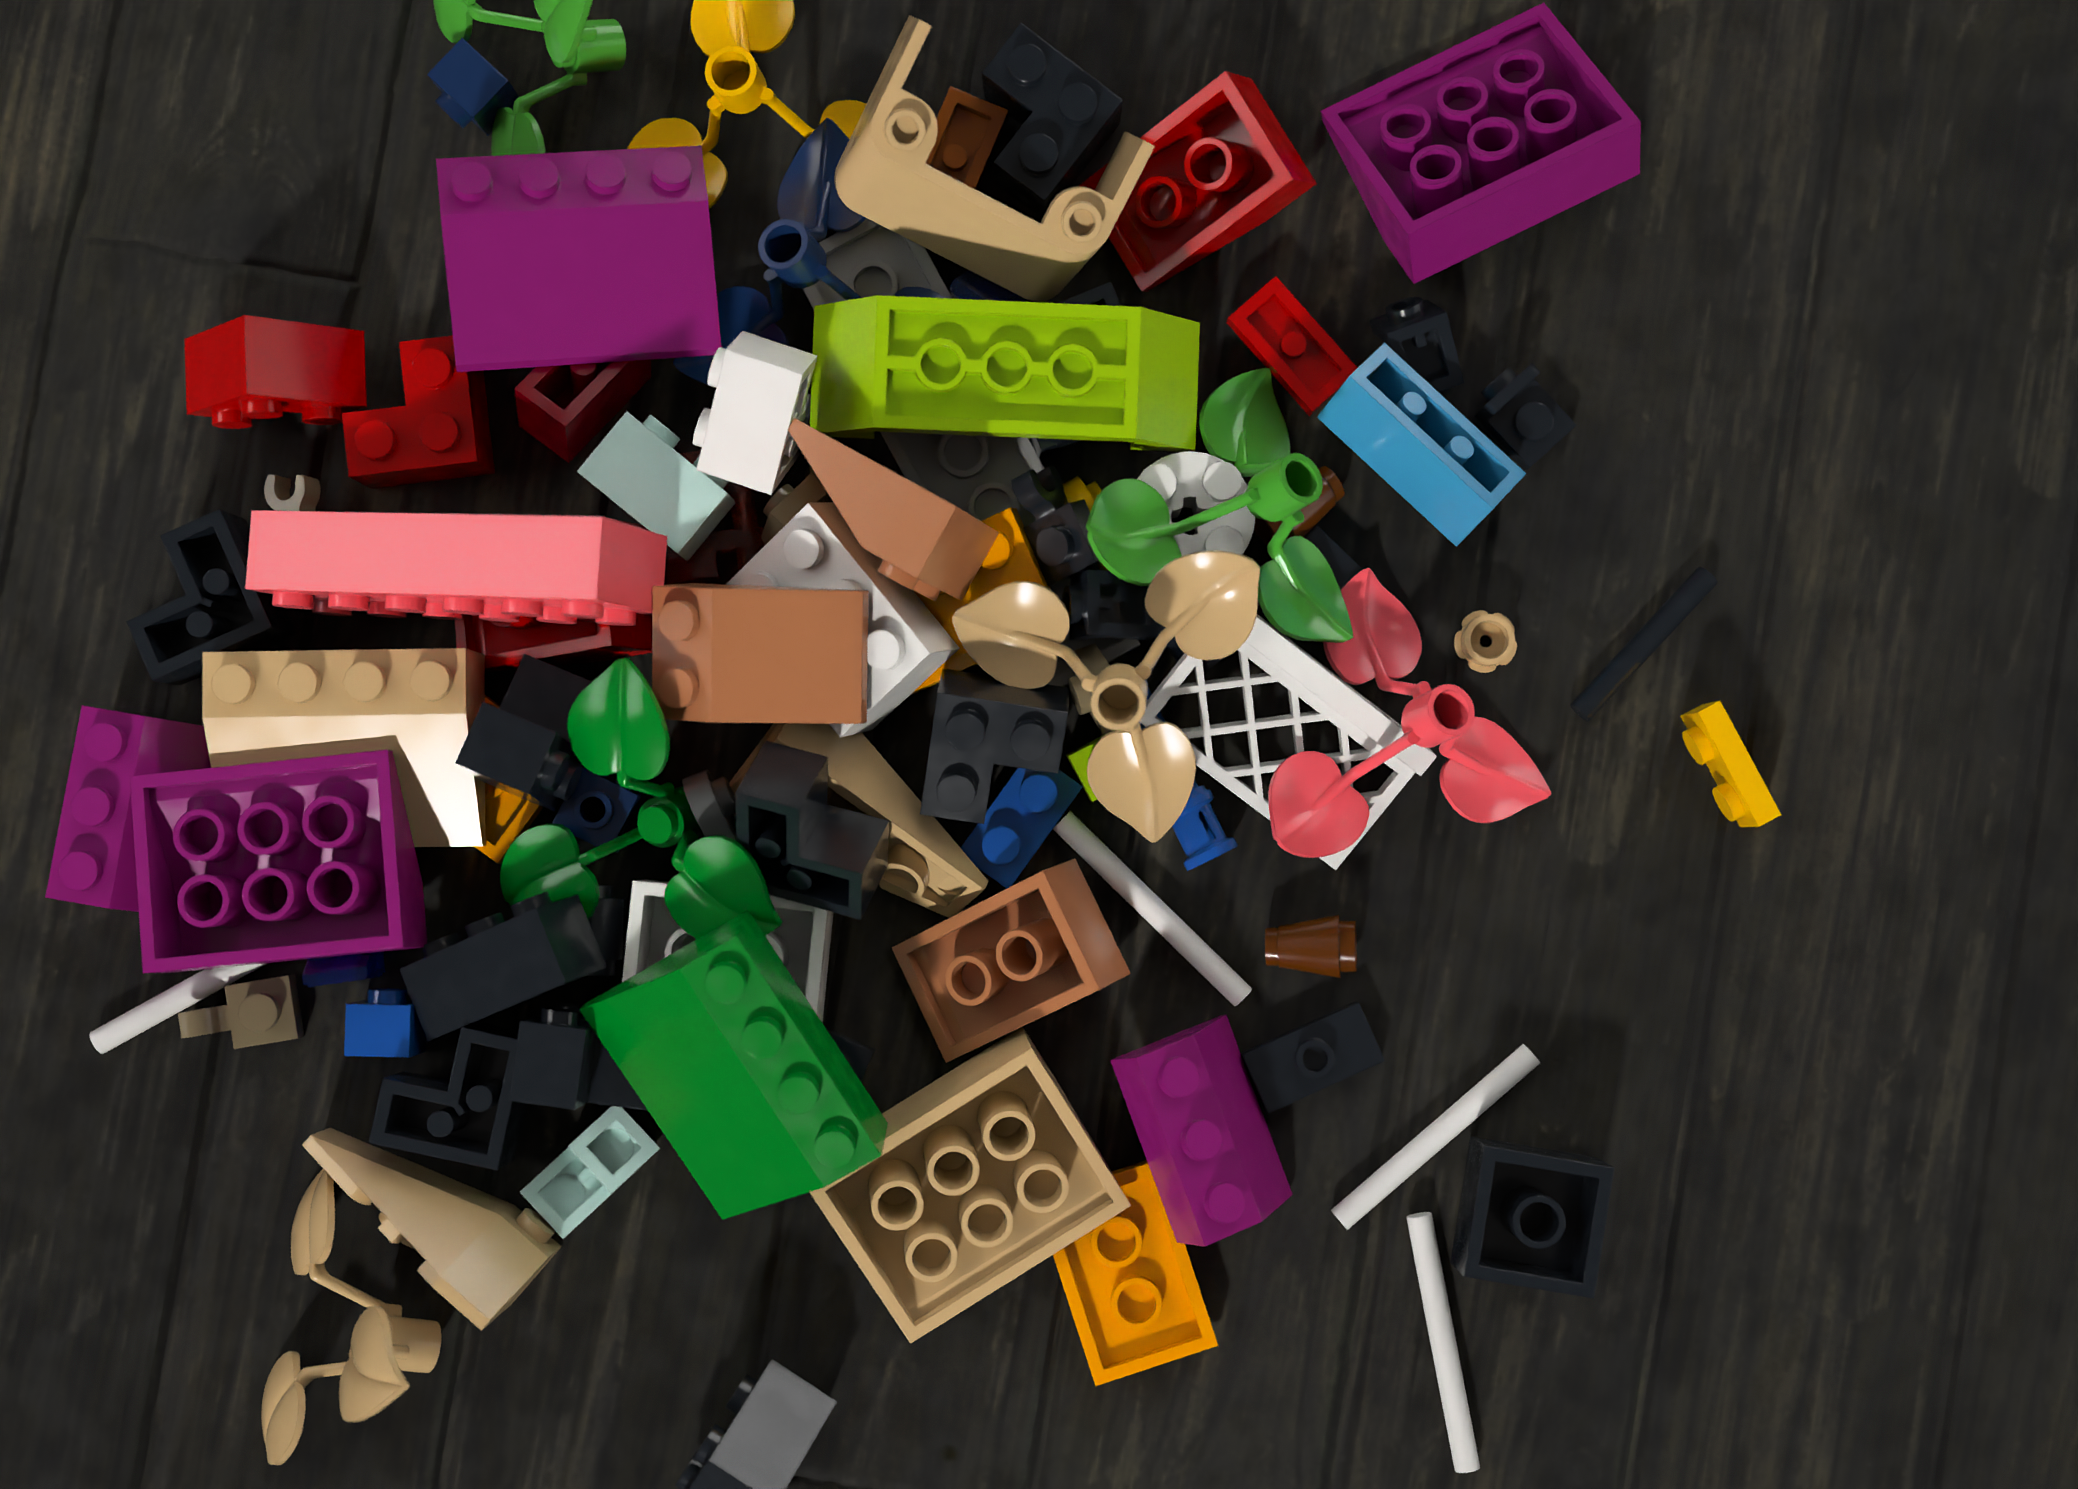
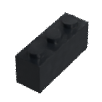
(501, 963)

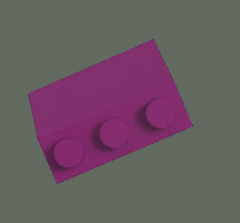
(95, 831)
(1203, 1132)

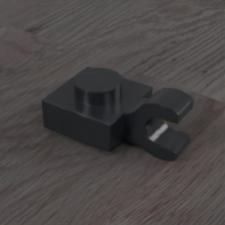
(1060, 530)

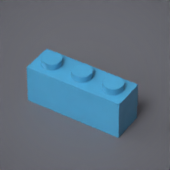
(1420, 444)

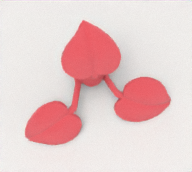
(1486, 768)

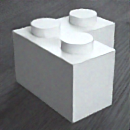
(754, 402)

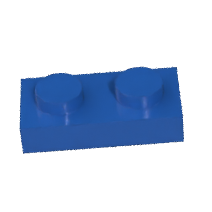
(1019, 822)

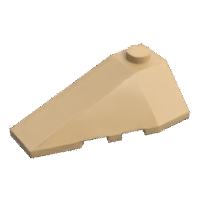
(922, 856)
(472, 1243)

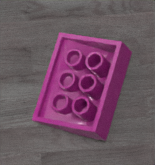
(1484, 141)
(578, 257)
(275, 863)

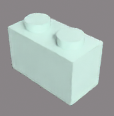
(657, 484)

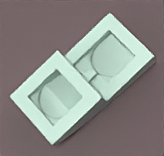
(589, 1170)

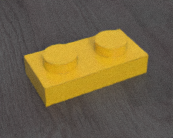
(1740, 787)

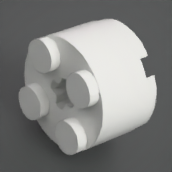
(1201, 483)

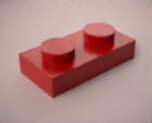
(1292, 345)

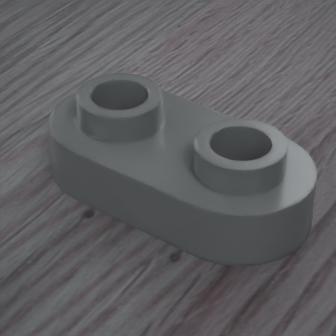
(712, 803)

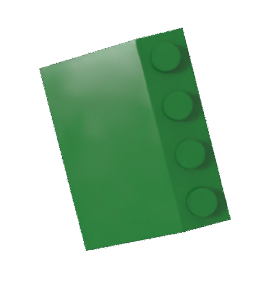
(739, 1070)

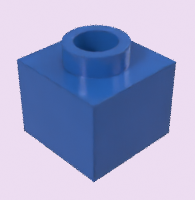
(383, 1026)

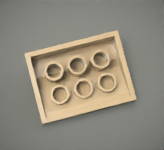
(355, 702)
(971, 1187)

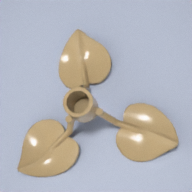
(1135, 772)
(380, 1343)

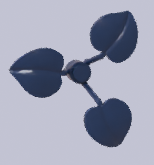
(790, 247)

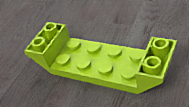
(1005, 371)

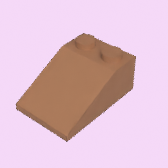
(916, 533)
(760, 653)
(1011, 959)

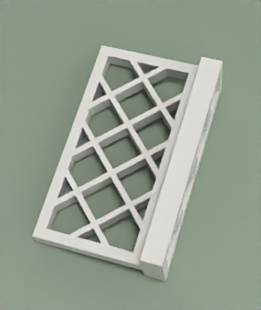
(1317, 687)

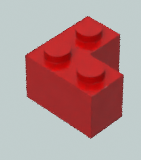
(272, 367)
(435, 435)

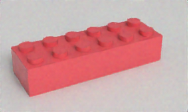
(456, 565)

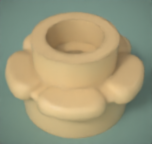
(1502, 641)

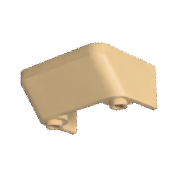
(890, 183)

